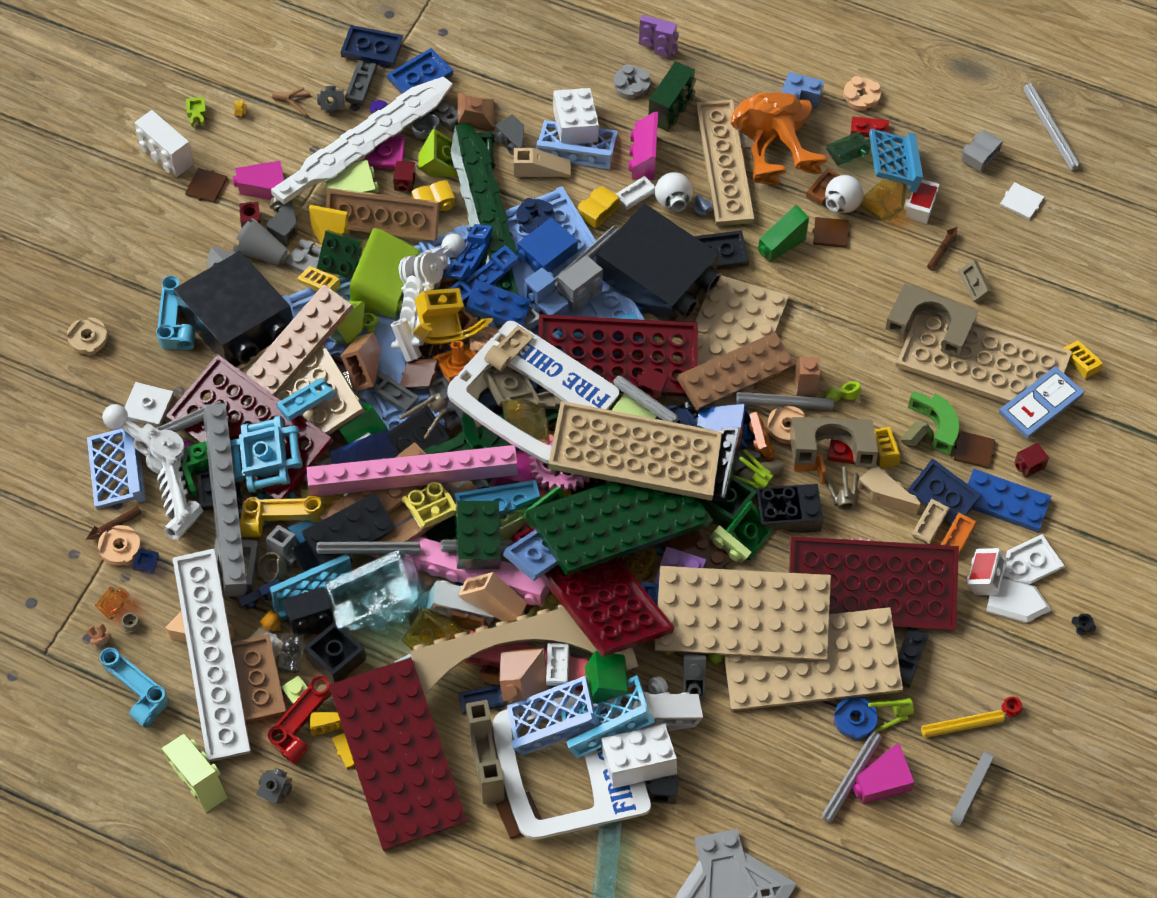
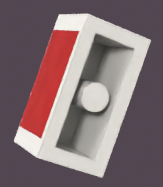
(922, 202)
(986, 571)

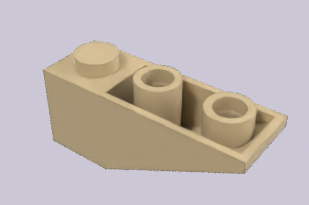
(537, 163)
(883, 490)

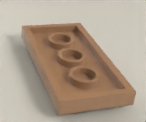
(258, 678)

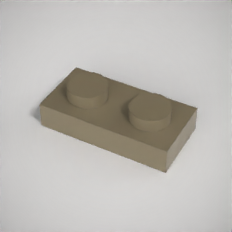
(975, 281)

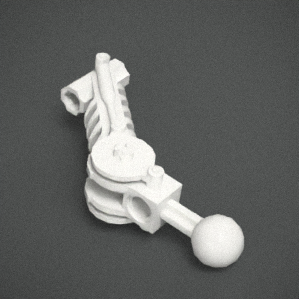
(419, 275)
(163, 456)

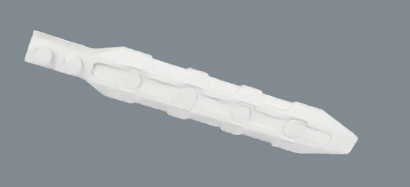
(363, 139)

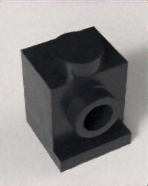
(663, 790)

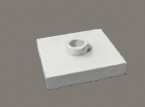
(148, 404)

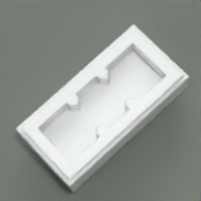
(636, 193)
(557, 664)

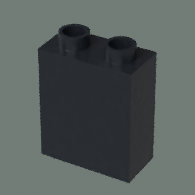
(658, 265)
(233, 309)

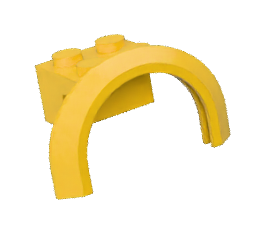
(440, 318)

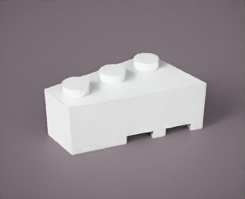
(445, 598)
(673, 710)

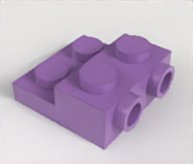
(658, 35)

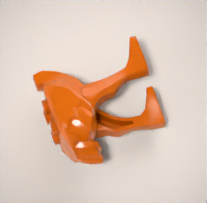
(773, 118)

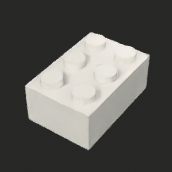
(575, 116)
(163, 144)
(639, 756)

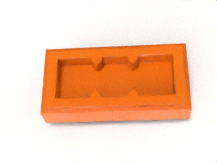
(959, 532)

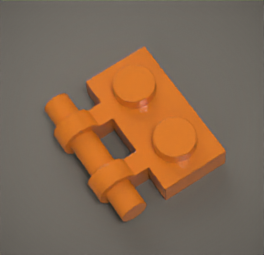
(762, 436)

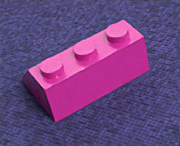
(644, 147)

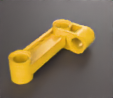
(258, 511)

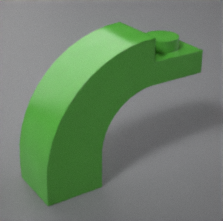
(944, 417)

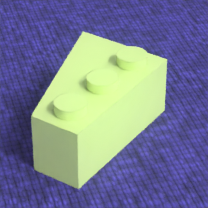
(195, 771)

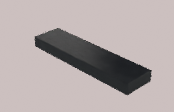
(726, 462)

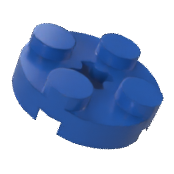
(850, 728)

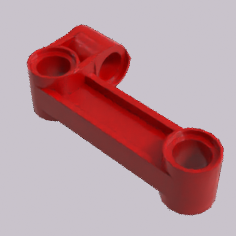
(295, 718)

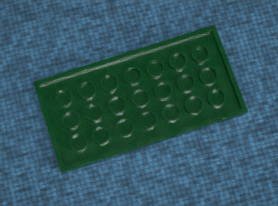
(613, 523)

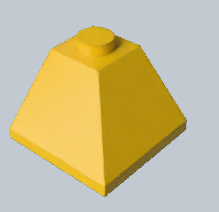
(328, 219)

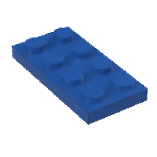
(1009, 500)

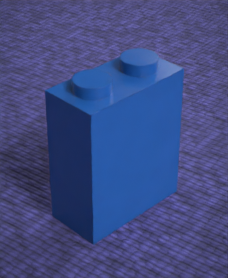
(547, 246)

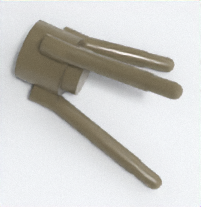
(436, 404)
(845, 498)

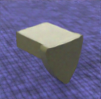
(916, 433)

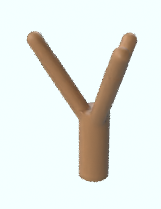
(287, 96)

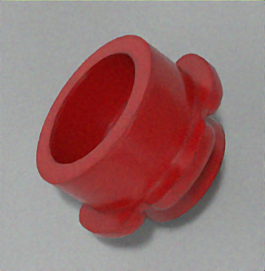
(1012, 701)

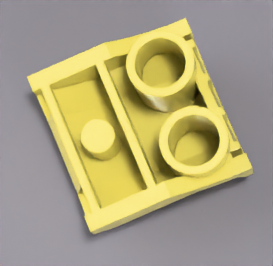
(430, 504)

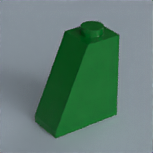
(785, 234)

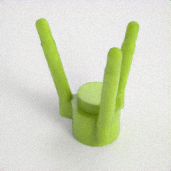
(762, 475)
(900, 707)

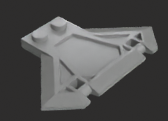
(730, 872)

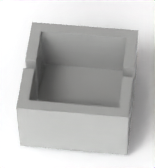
(580, 283)

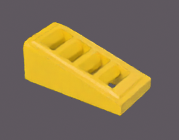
(333, 282)
(1086, 371)
(888, 458)
(324, 722)

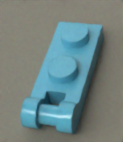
(305, 399)

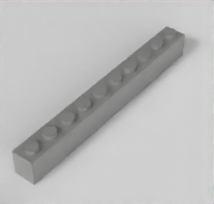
(224, 500)

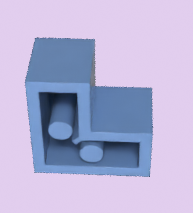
(804, 88)
(544, 298)

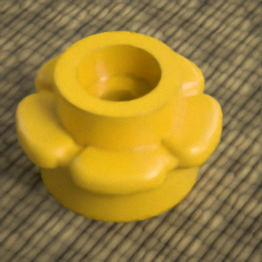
(240, 108)

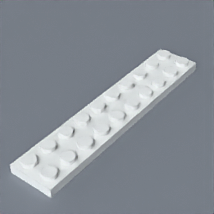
(211, 655)

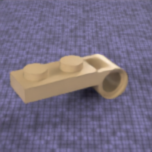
(508, 348)

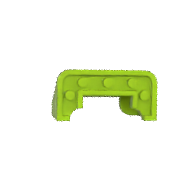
(377, 274)

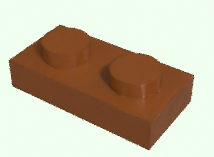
(818, 189)

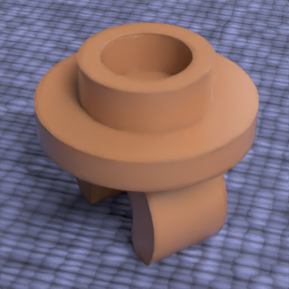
(99, 638)

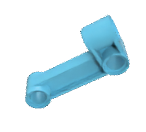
(176, 336)
(146, 708)

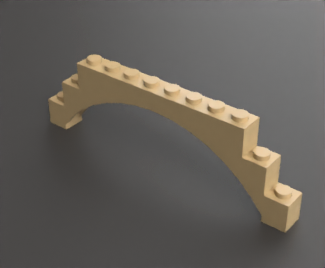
(547, 626)

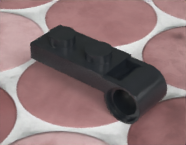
(910, 654)

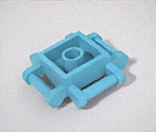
(265, 453)

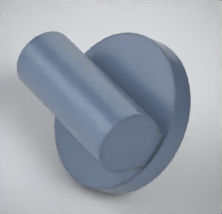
(702, 206)

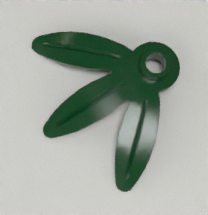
(472, 437)

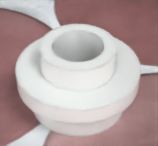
(657, 685)

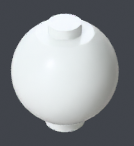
(674, 191)
(843, 194)

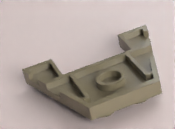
(514, 385)

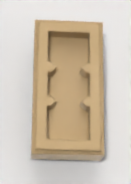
(930, 521)

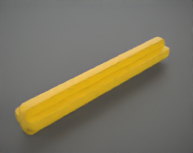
(962, 723)

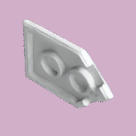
(1031, 561)
(1018, 602)

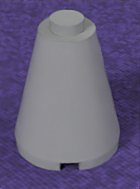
(260, 244)

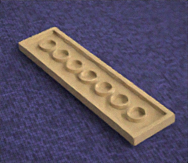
(724, 163)

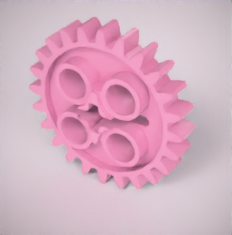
(549, 478)

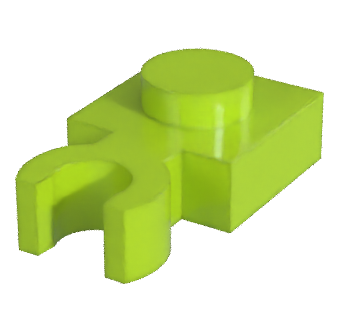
(196, 110)

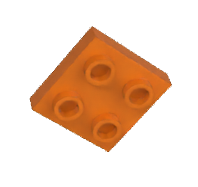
(454, 361)

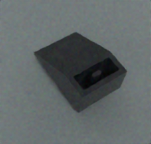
(791, 508)

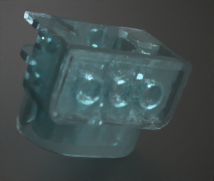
(378, 594)

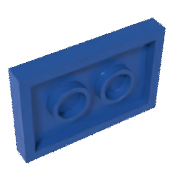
(419, 70)
(496, 303)

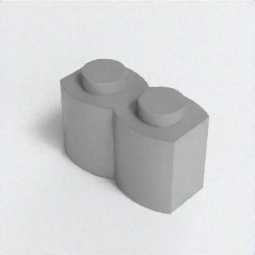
(981, 150)

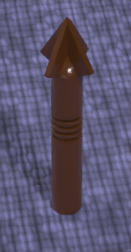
(951, 236)
(96, 533)

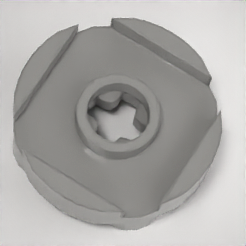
(635, 74)

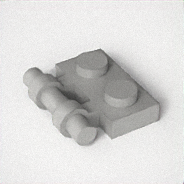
(300, 260)

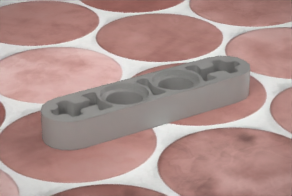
(972, 788)

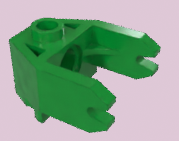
(191, 463)

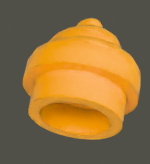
(271, 621)

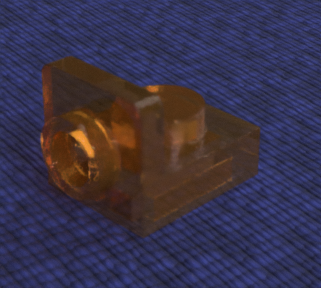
(113, 601)

